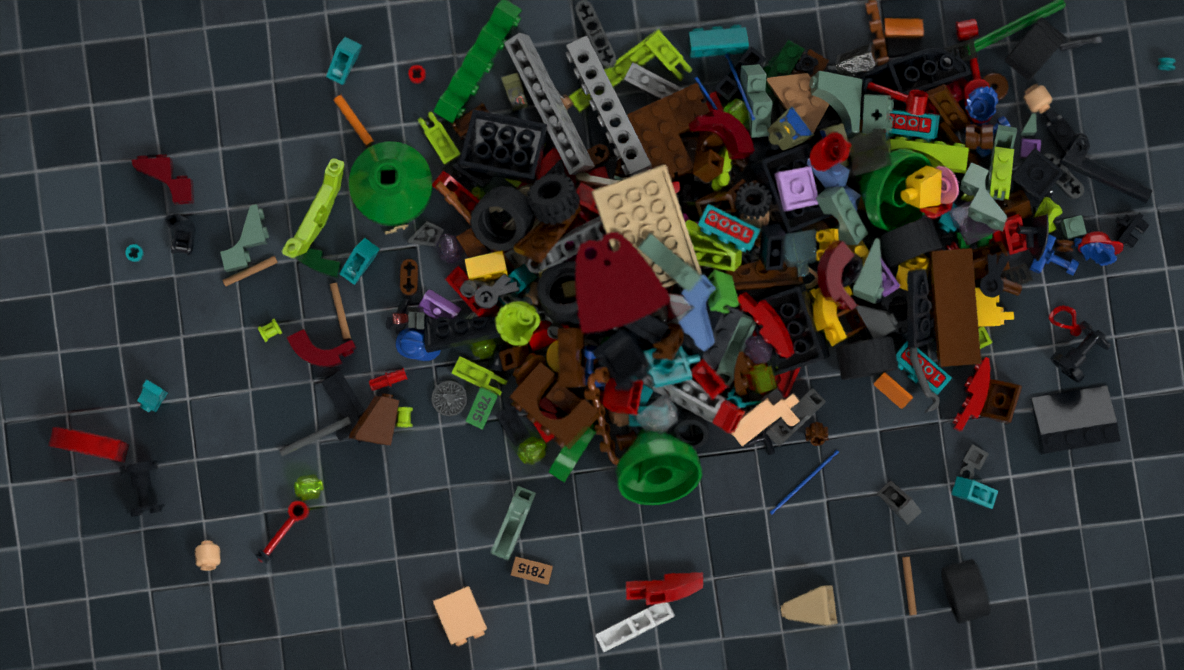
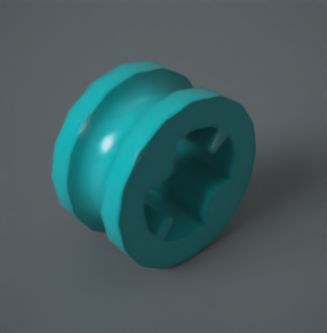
(1166, 63)
(128, 251)

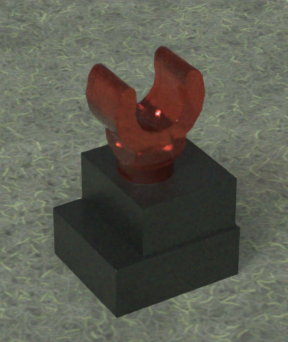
(414, 318)

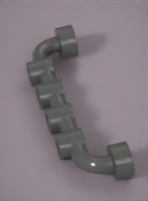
(470, 286)

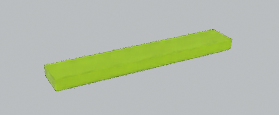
(639, 55)

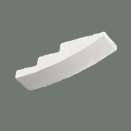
(634, 625)

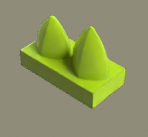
(1053, 210)

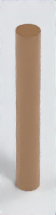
(249, 271)
(340, 311)
(909, 586)

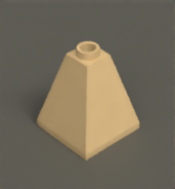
(812, 607)

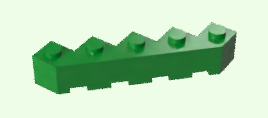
(478, 61)

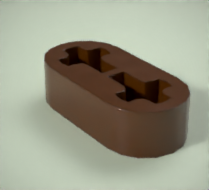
(404, 277)

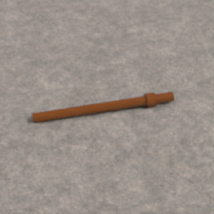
(451, 198)

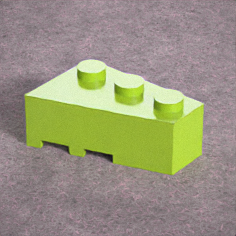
(712, 251)

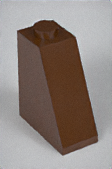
(377, 421)

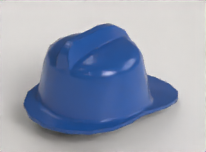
(411, 345)

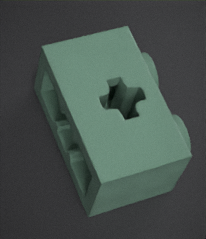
(875, 103)

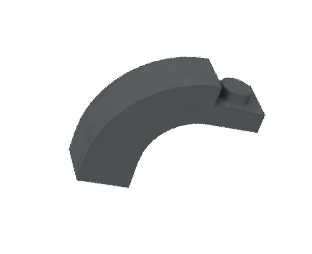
(803, 410)

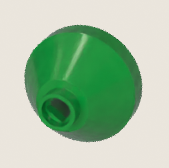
(883, 189)
(395, 202)
(658, 469)

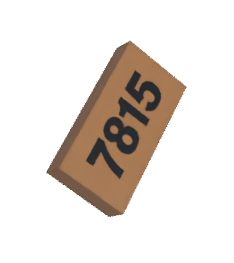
(531, 570)

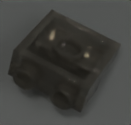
(856, 60)
(870, 151)

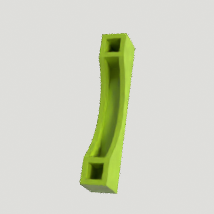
(949, 156)

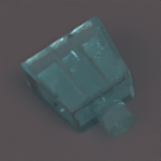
(800, 250)

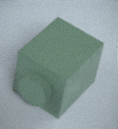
(1073, 227)

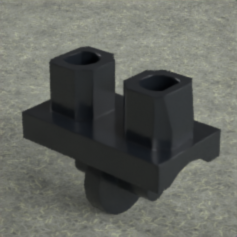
(1136, 223)

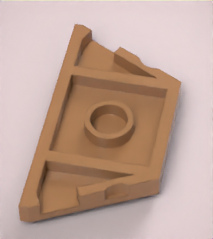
(795, 92)

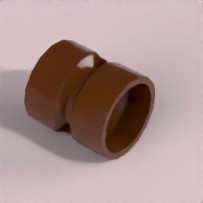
(979, 136)

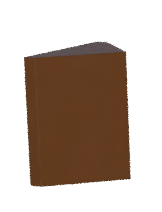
(1001, 401)

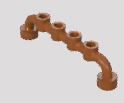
(876, 26)
(592, 393)

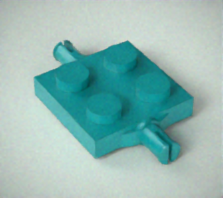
(670, 371)

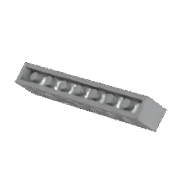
(583, 49)
(549, 104)
(685, 393)

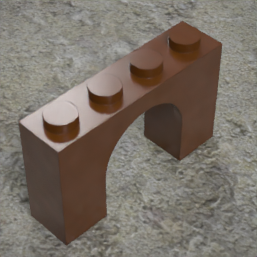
(565, 430)

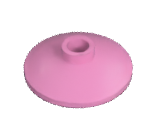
(949, 186)

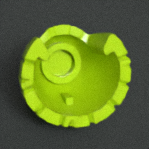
(517, 322)

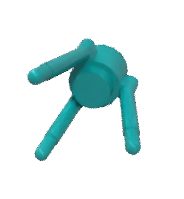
(736, 400)

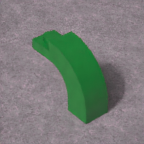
(568, 458)

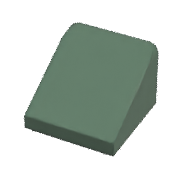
(1030, 127)

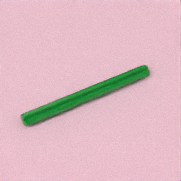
(1018, 24)

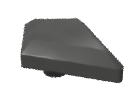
(427, 235)

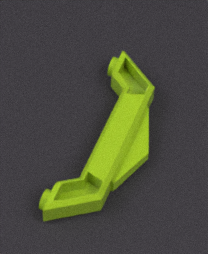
(318, 211)

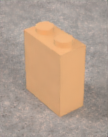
(460, 616)

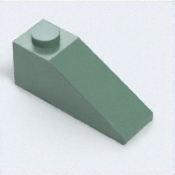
(869, 282)

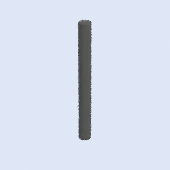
(315, 436)

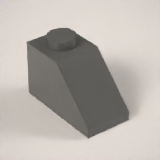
(877, 321)
(899, 502)

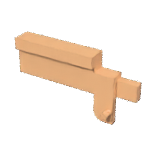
(763, 416)

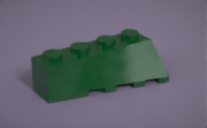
(780, 65)

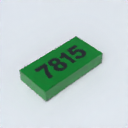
(482, 407)

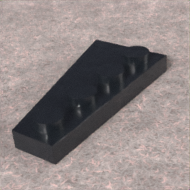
(450, 333)

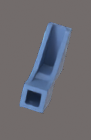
(836, 177)
(697, 322)

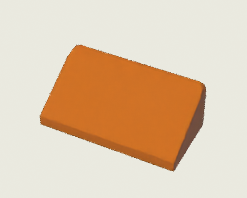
(903, 28)
(893, 390)

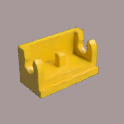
(486, 267)

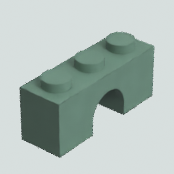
(837, 203)

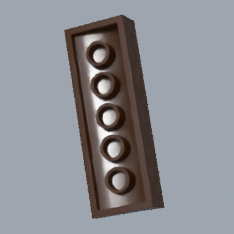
(955, 307)

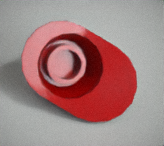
(829, 152)

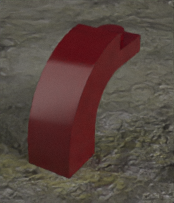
(729, 129)
(829, 274)
(308, 352)

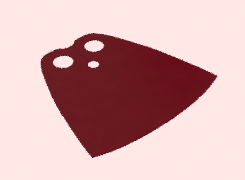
(615, 292)

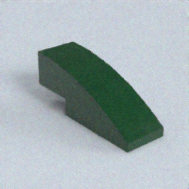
(314, 260)

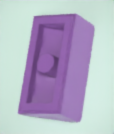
(437, 306)

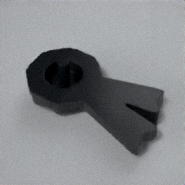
(992, 284)
(487, 296)

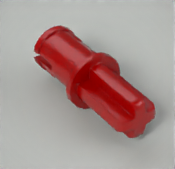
(387, 379)

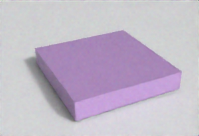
(797, 188)

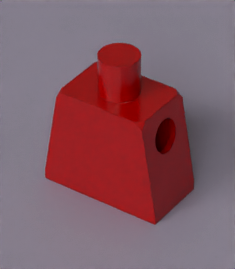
(621, 401)

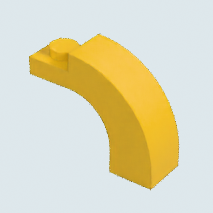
(826, 318)

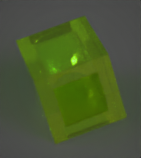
(763, 378)

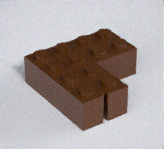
(661, 125)

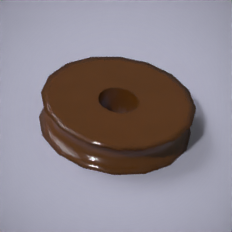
(1000, 81)

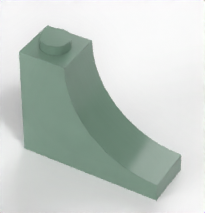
(843, 95)
(669, 262)

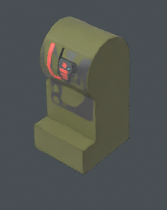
(514, 91)

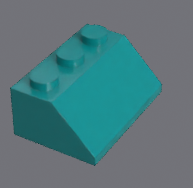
(718, 41)

